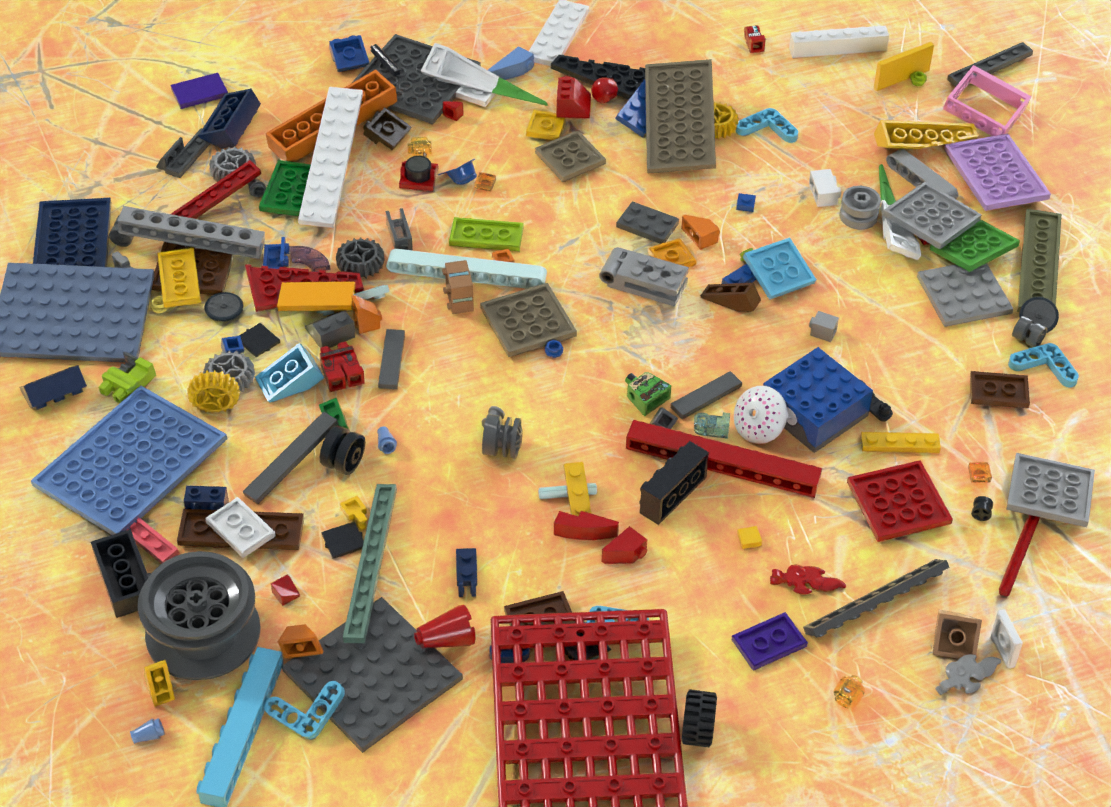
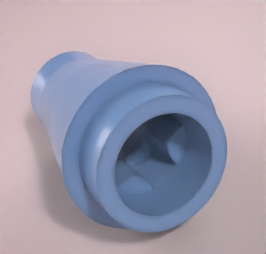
(386, 441)
(148, 731)

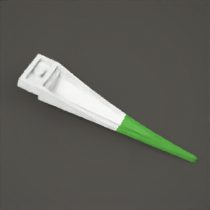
(456, 69)
(897, 237)

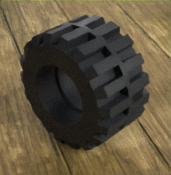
(699, 718)

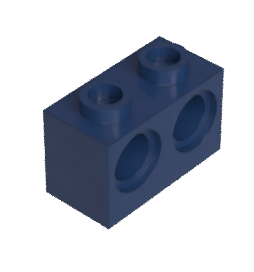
(205, 497)

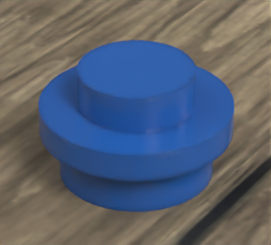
(554, 349)

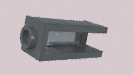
(399, 231)

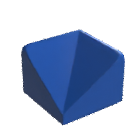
(233, 344)

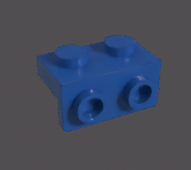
(275, 255)

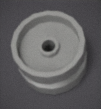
(860, 207)

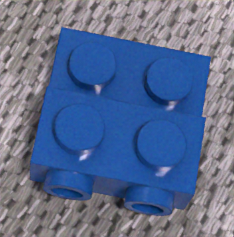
(348, 53)

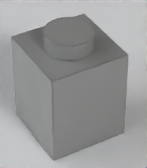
(823, 326)

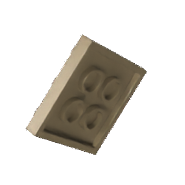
(570, 156)

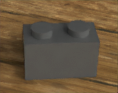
(332, 329)

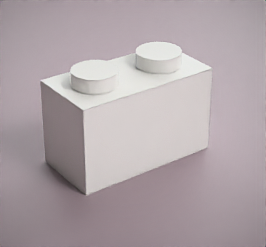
(824, 187)

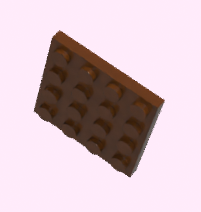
(211, 266)

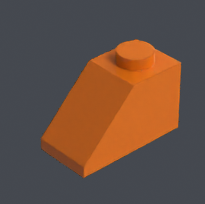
(700, 230)
(365, 315)
(299, 642)

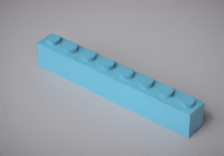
(240, 728)

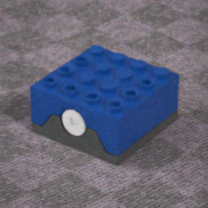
(820, 399)

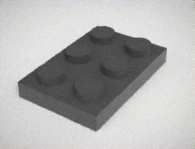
(647, 222)

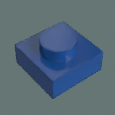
(746, 202)

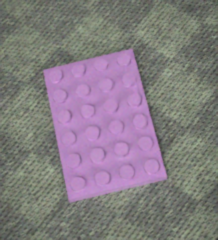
(997, 172)

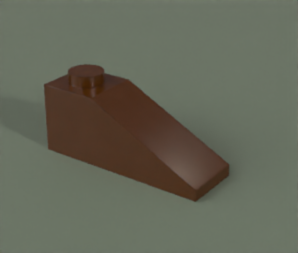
(735, 296)

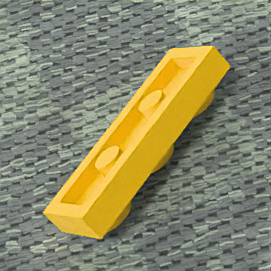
(577, 488)

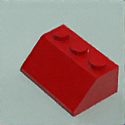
(572, 99)

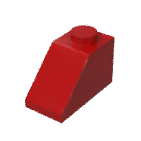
(625, 548)

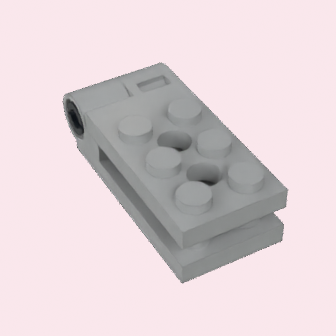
(644, 276)

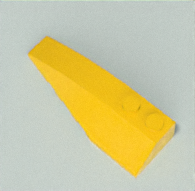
(921, 134)

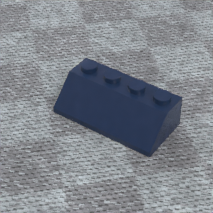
(230, 118)

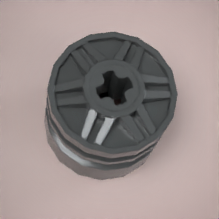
(502, 436)

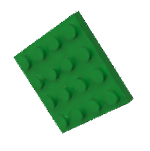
(285, 188)

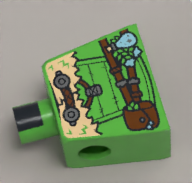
(647, 391)

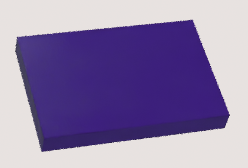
(199, 90)
(769, 641)

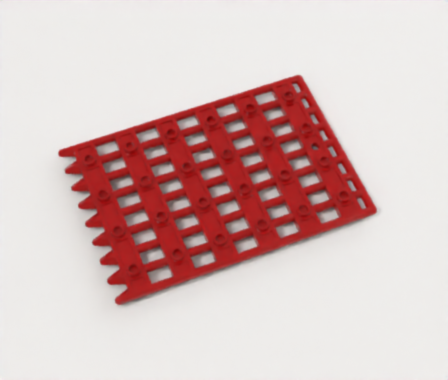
(586, 709)

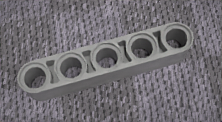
(917, 172)

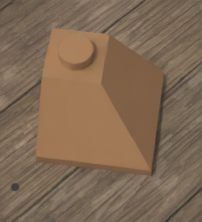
(956, 634)

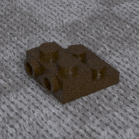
(386, 128)

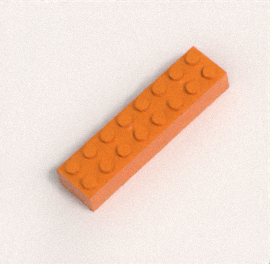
(299, 134)

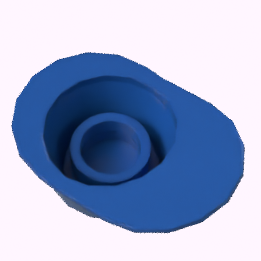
(463, 174)

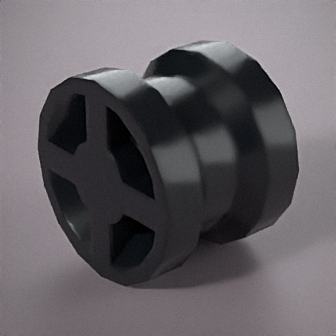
(982, 508)

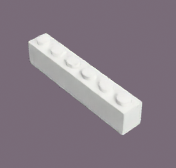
(838, 41)

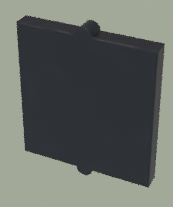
(258, 340)
(343, 540)

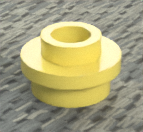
(157, 305)

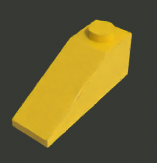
(159, 683)

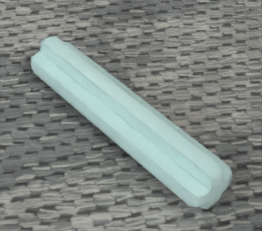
(561, 491)

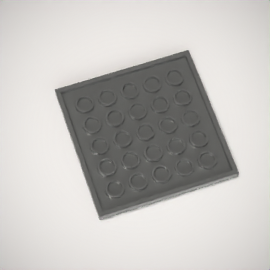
(416, 93)
(382, 678)

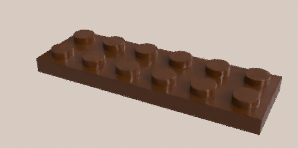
(196, 532)

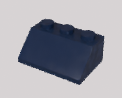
(53, 387)

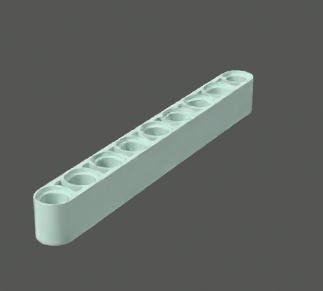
(481, 270)

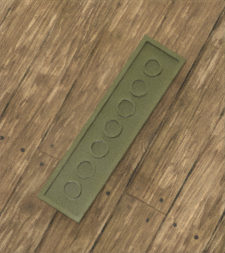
(1039, 256)

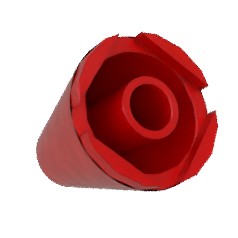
(447, 630)

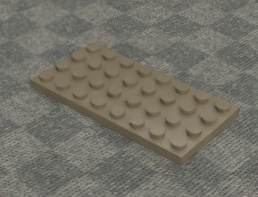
(680, 116)

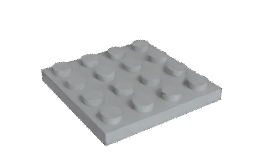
(932, 215)
(964, 295)
(1051, 490)

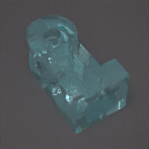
(712, 425)

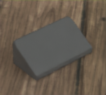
(170, 154)

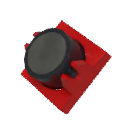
(418, 174)

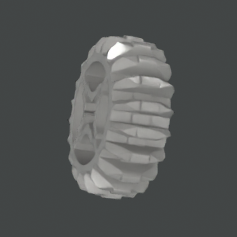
(228, 161)
(234, 364)

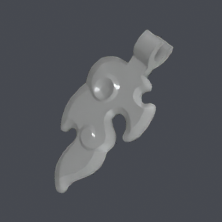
(966, 667)

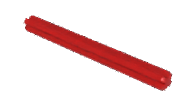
(1018, 555)

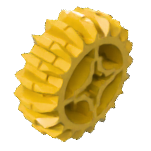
(724, 120)
(213, 391)

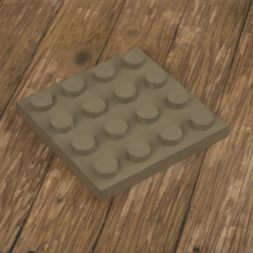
(528, 319)

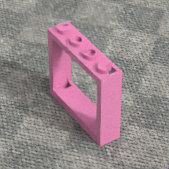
(993, 86)

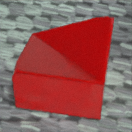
(453, 110)
(284, 590)

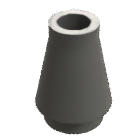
(256, 188)

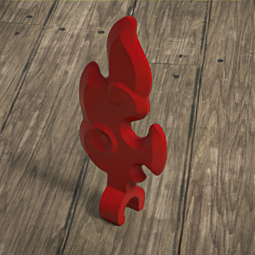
(799, 575)

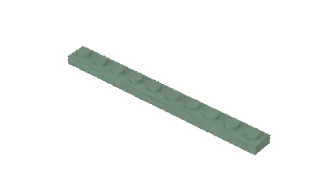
(370, 564)

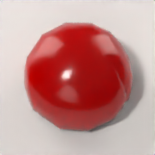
(604, 90)

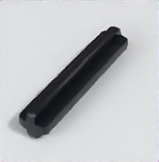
(385, 60)

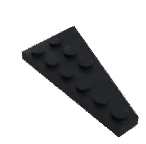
(625, 77)

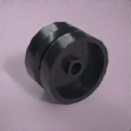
(342, 450)

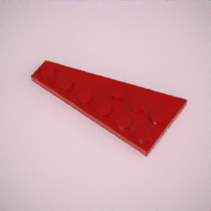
(266, 282)

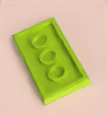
(486, 234)

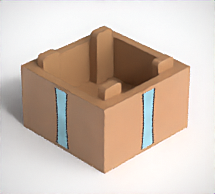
(458, 287)

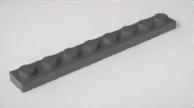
(871, 600)

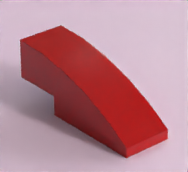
(585, 526)

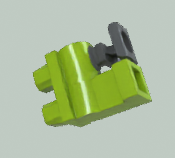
(127, 377)

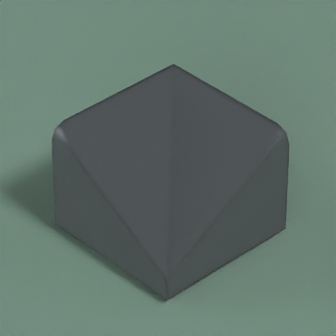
(664, 419)

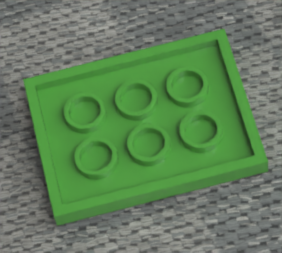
(977, 246)

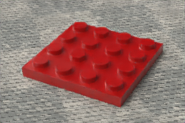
(899, 500)

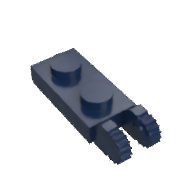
(466, 570)

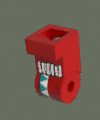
(753, 36)

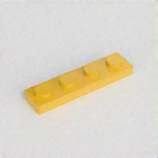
(900, 442)

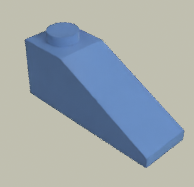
(514, 64)

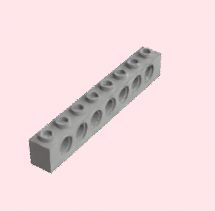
(191, 232)

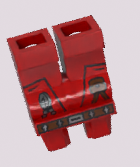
(341, 365)

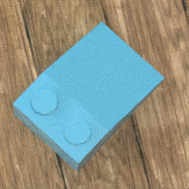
(289, 374)

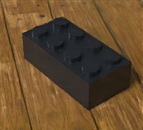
(673, 482)
(120, 570)

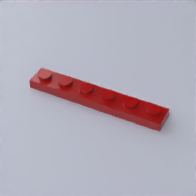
(219, 191)

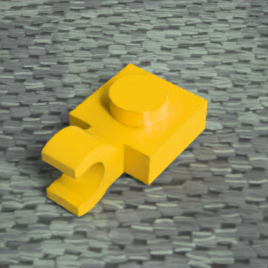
(355, 509)

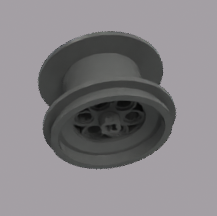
(199, 615)

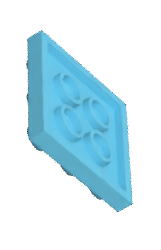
(779, 268)

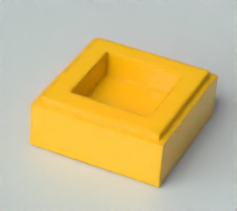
(749, 537)

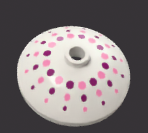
(769, 416)

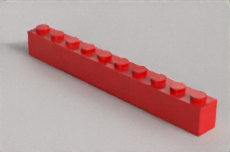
(727, 458)

